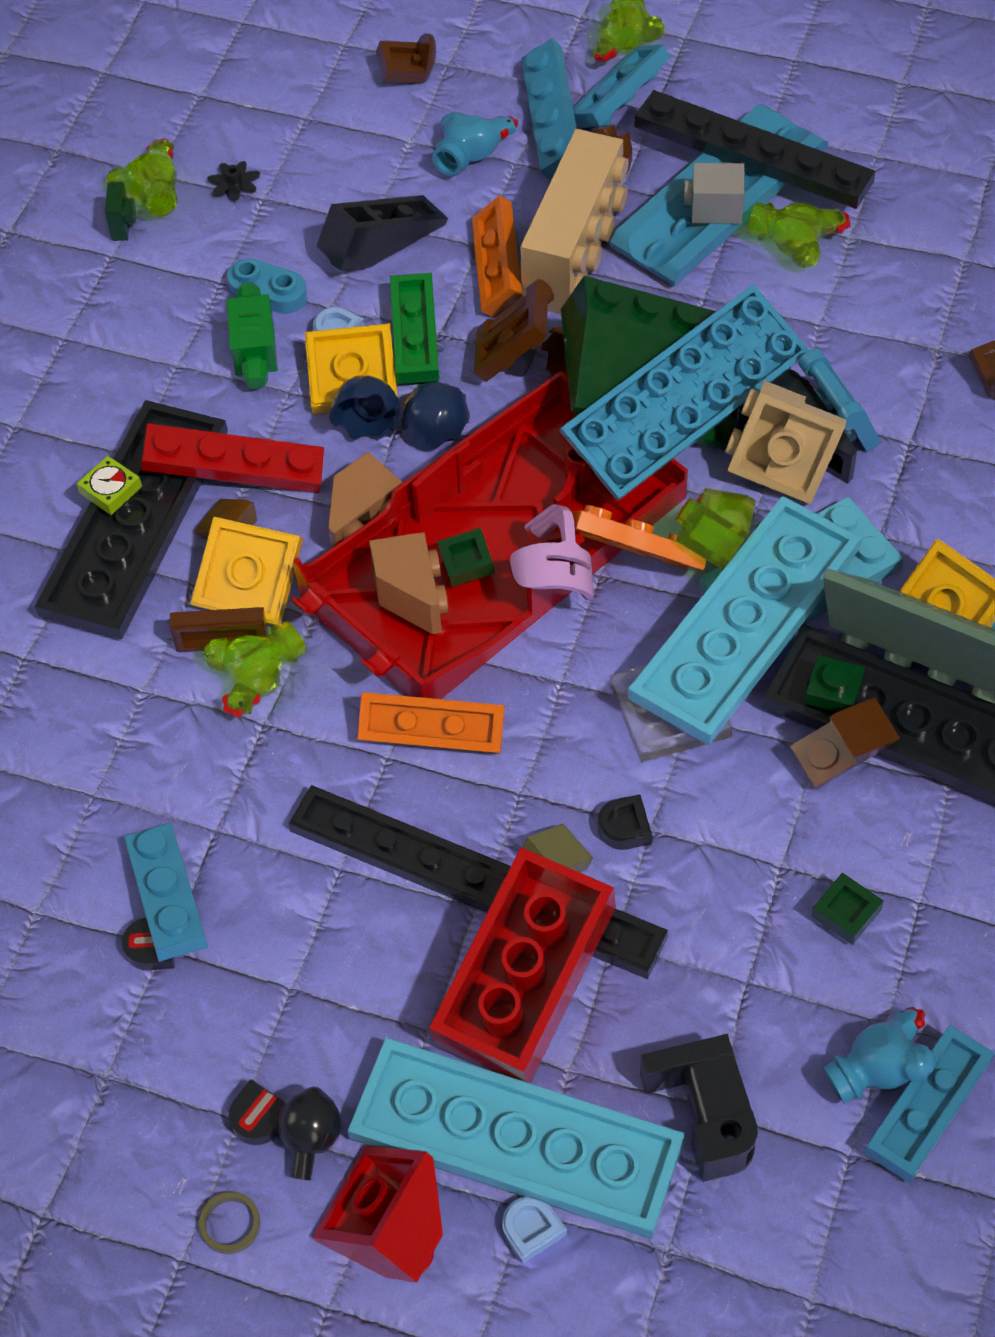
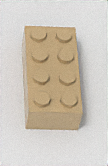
(575, 215)

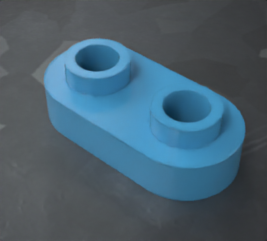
(270, 281)

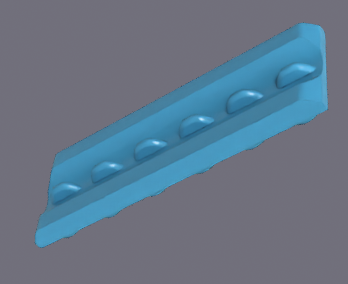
(662, 230)
(684, 392)

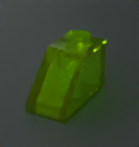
(715, 524)

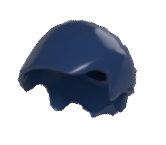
(365, 408)
(434, 415)

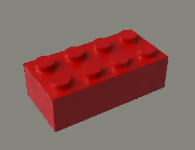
(523, 966)

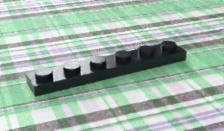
(756, 148)

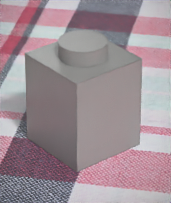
(716, 193)

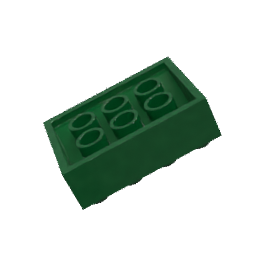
(615, 333)

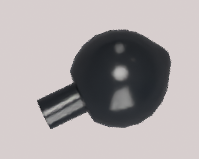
(309, 1126)

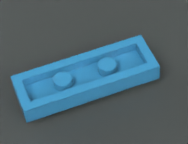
(620, 85)
(165, 892)
(929, 1105)

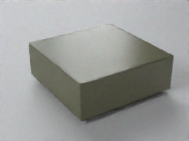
(559, 846)

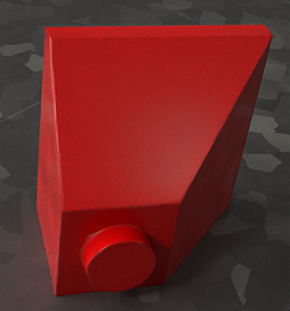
(386, 1213)

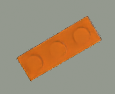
(496, 256)
(635, 538)
(431, 722)

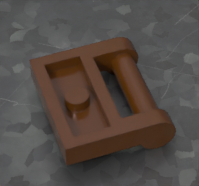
(512, 332)

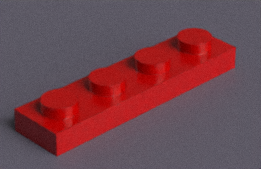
(232, 458)

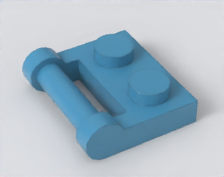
(836, 396)

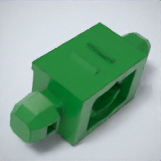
(252, 335)

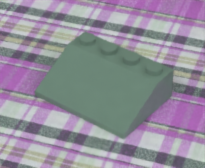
(912, 631)

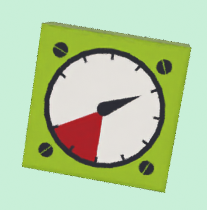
(109, 485)

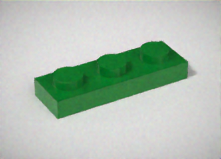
(414, 328)

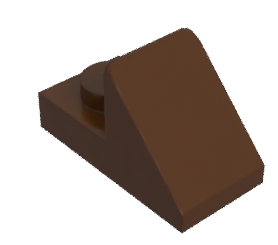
(845, 742)

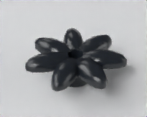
(233, 179)

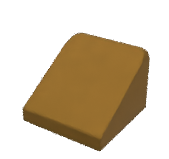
(230, 509)

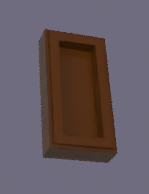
(197, 628)

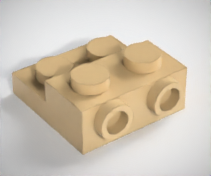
(784, 442)

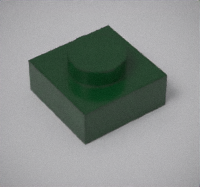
(119, 211)
(466, 557)
(834, 684)
(847, 908)

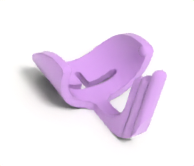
(531, 564)

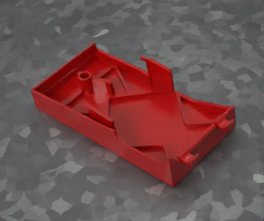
(486, 481)

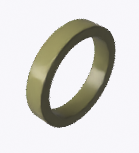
(211, 1205)

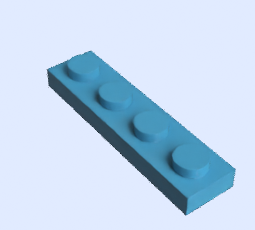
(549, 103)

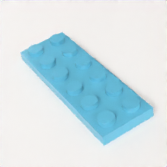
(743, 620)
(519, 1137)

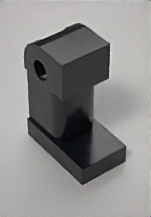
(715, 1098)

